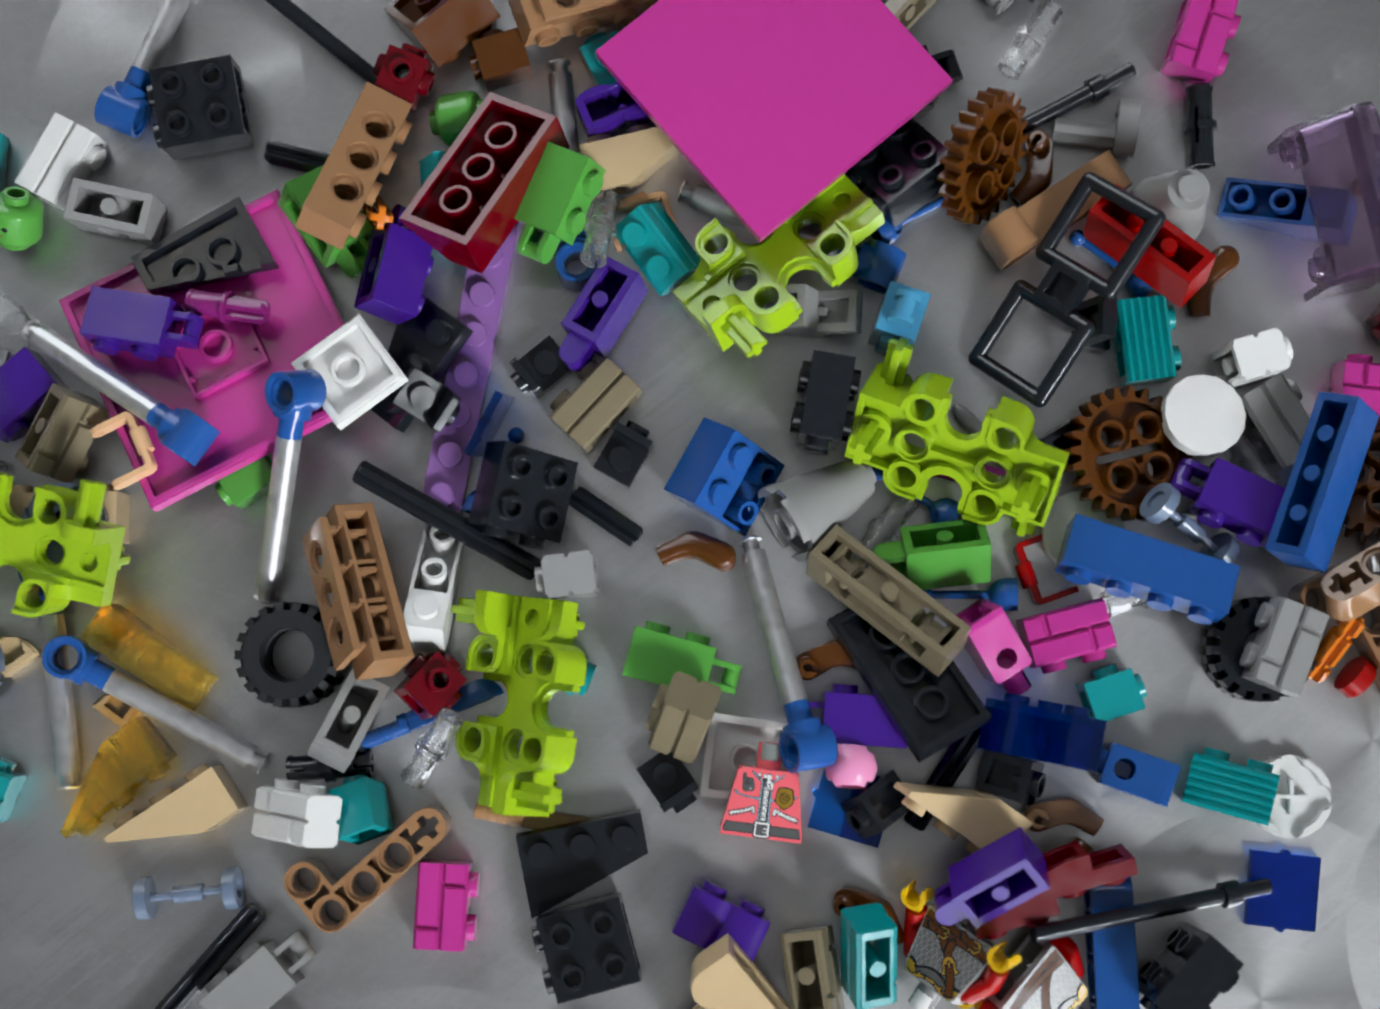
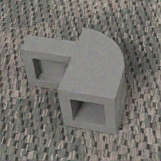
(825, 312)

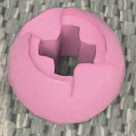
(853, 767)

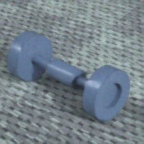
(1162, 503)
(146, 895)

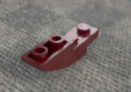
(1070, 875)

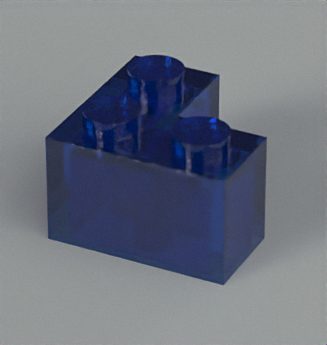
(1043, 732)

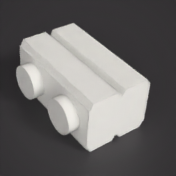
(60, 155)
(1252, 358)
(297, 814)

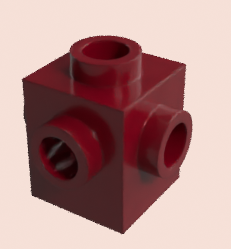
(398, 61)
(431, 684)

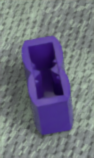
(608, 110)
(710, 915)

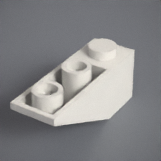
(433, 591)

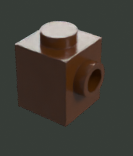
(500, 59)

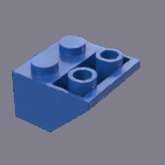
(723, 476)

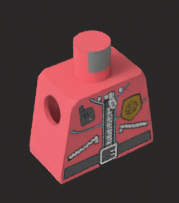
(764, 799)

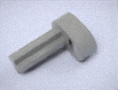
(1118, 137)

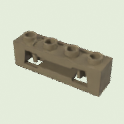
(887, 600)

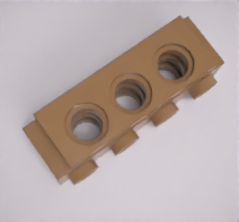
(550, 20)
(354, 166)
(362, 590)

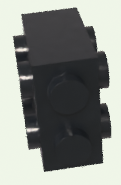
(199, 107)
(901, 172)
(823, 415)
(522, 494)
(587, 948)
(1188, 971)

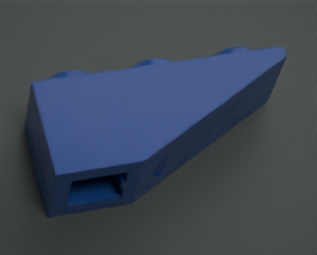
(1269, 206)

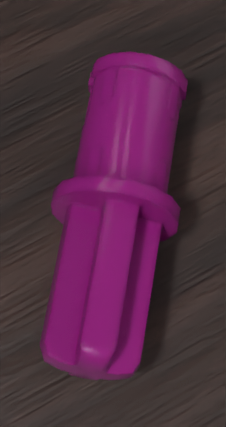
(227, 307)

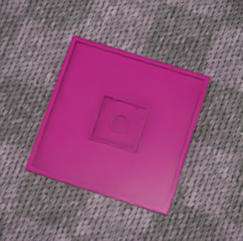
(773, 92)
(230, 367)

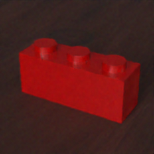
(1171, 265)

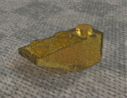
(148, 655)
(120, 766)

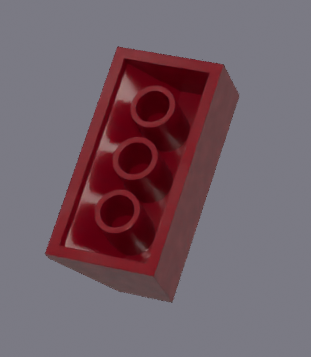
(481, 180)

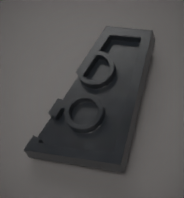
(206, 251)
(428, 343)
(576, 855)

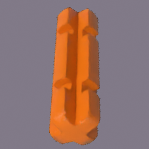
(379, 213)
(1334, 647)

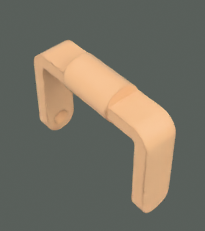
(631, 202)
(142, 444)

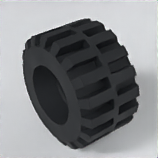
(257, 656)

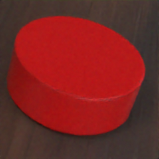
(1355, 677)

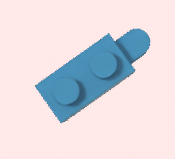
(898, 316)

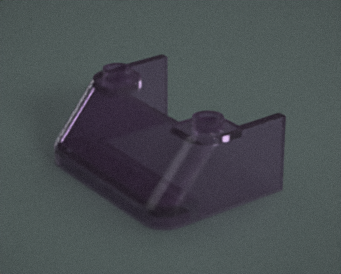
(1343, 188)

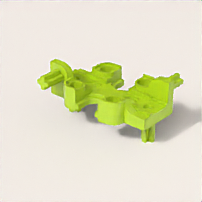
(733, 314)
(895, 406)
(89, 546)
(513, 631)

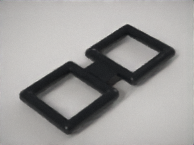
(1066, 287)

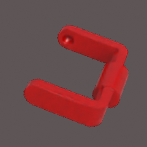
(1027, 575)

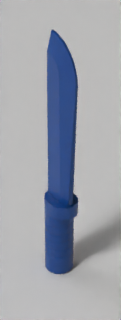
(473, 694)

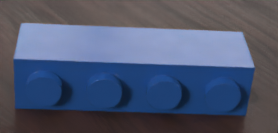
(1322, 481)
(1147, 570)

